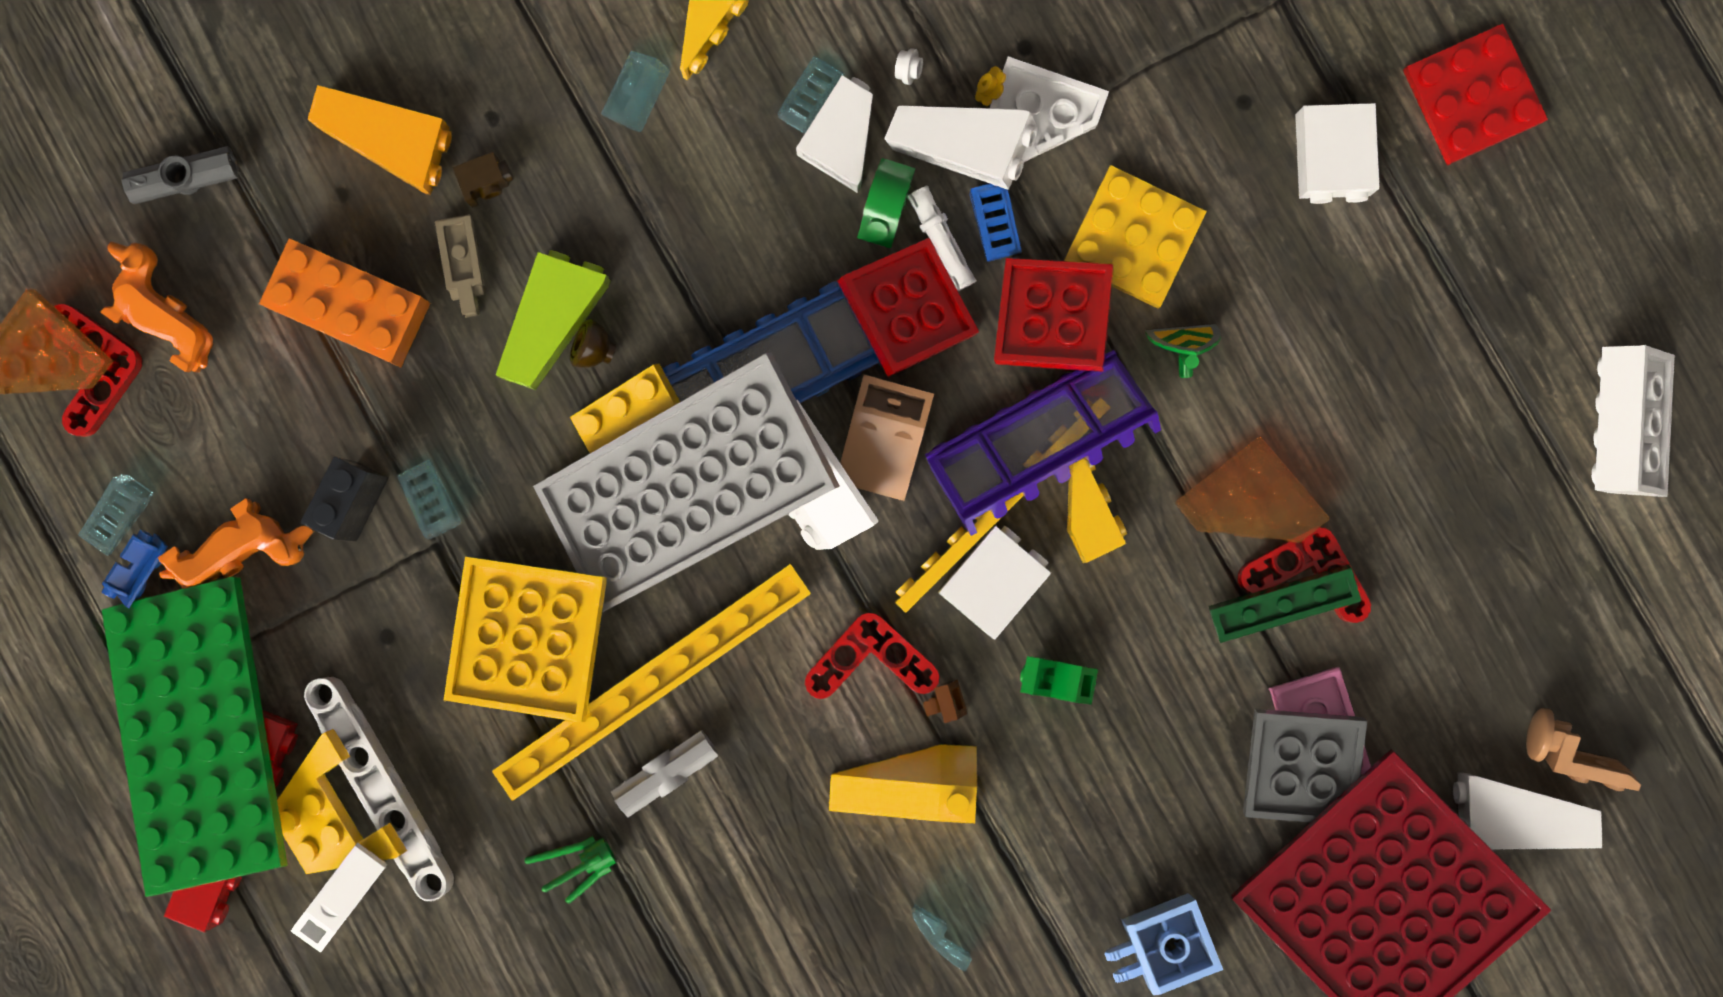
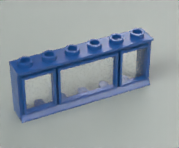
(812, 343)

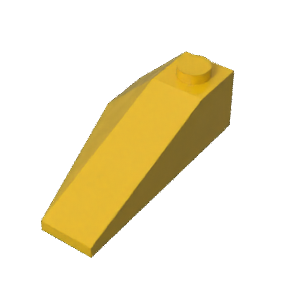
(915, 785)

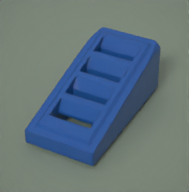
(1004, 203)

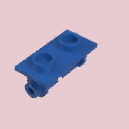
(131, 581)

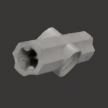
(664, 773)

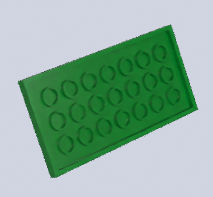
(194, 737)

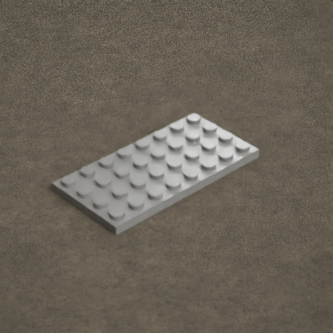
(688, 482)

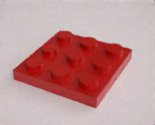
(1475, 94)
(908, 306)
(1054, 314)

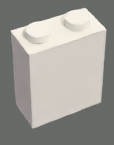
(1337, 152)
(995, 581)

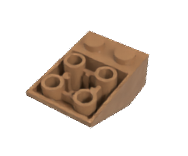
(885, 436)

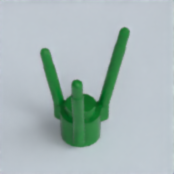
(596, 857)

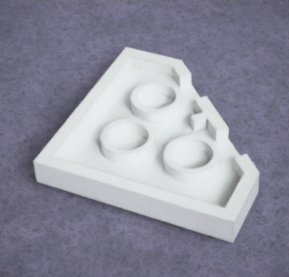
(1058, 104)

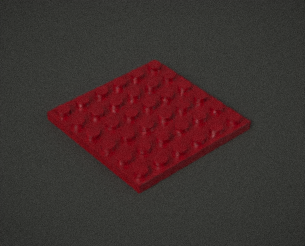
(1390, 893)

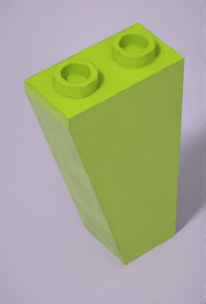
(549, 316)

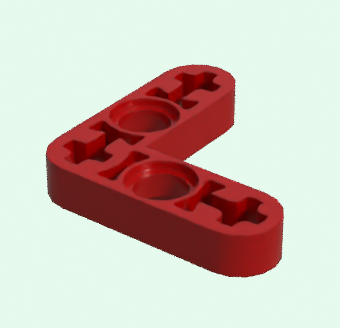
(113, 347)
(1304, 559)
(863, 647)

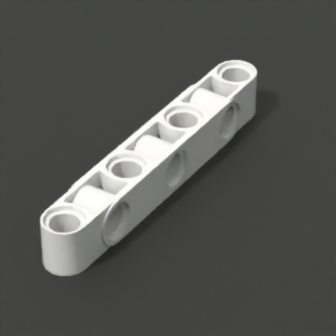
(380, 787)

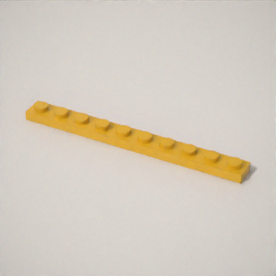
(652, 682)

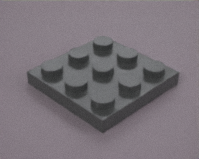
(1301, 763)

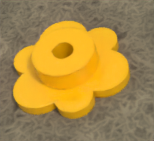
(990, 86)

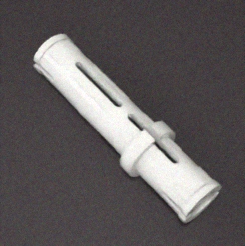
(938, 232)

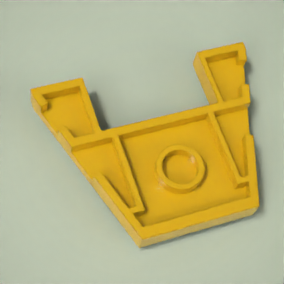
(317, 821)

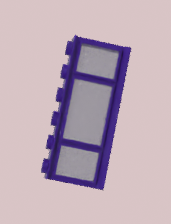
(1040, 439)

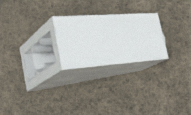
(840, 133)

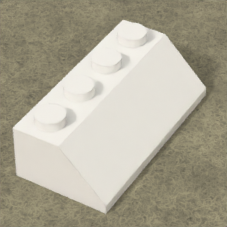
(1633, 421)
(836, 514)

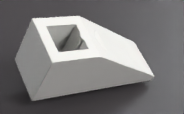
(339, 897)

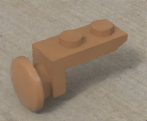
(1558, 746)

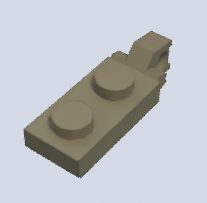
(461, 262)

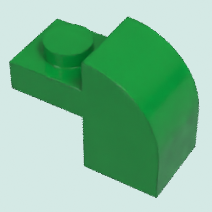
(885, 202)
(1058, 680)

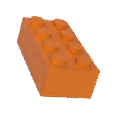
(344, 302)

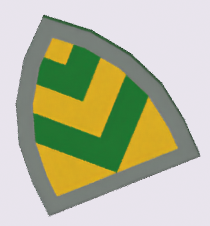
(1187, 342)

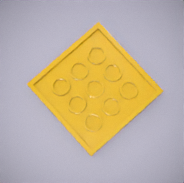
(525, 639)

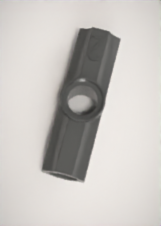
(159, 179)

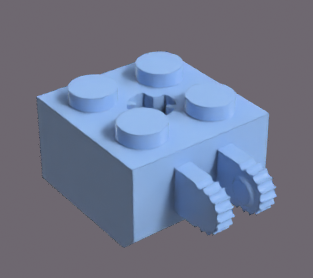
(1148, 934)

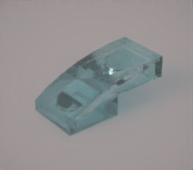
(933, 930)

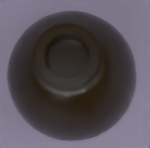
(591, 346)

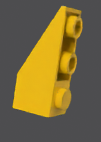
(704, 27)
(1089, 517)

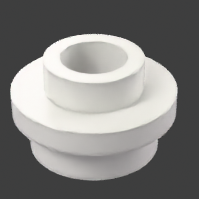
(908, 66)

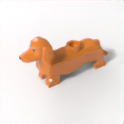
(148, 311)
(232, 545)

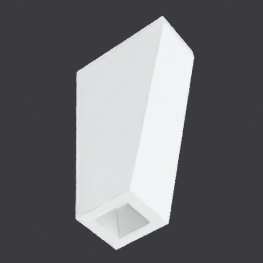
(965, 140)
(1524, 819)

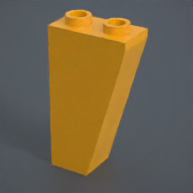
(388, 135)

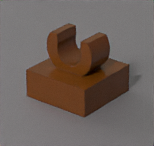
(948, 702)

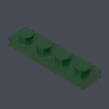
(1285, 603)

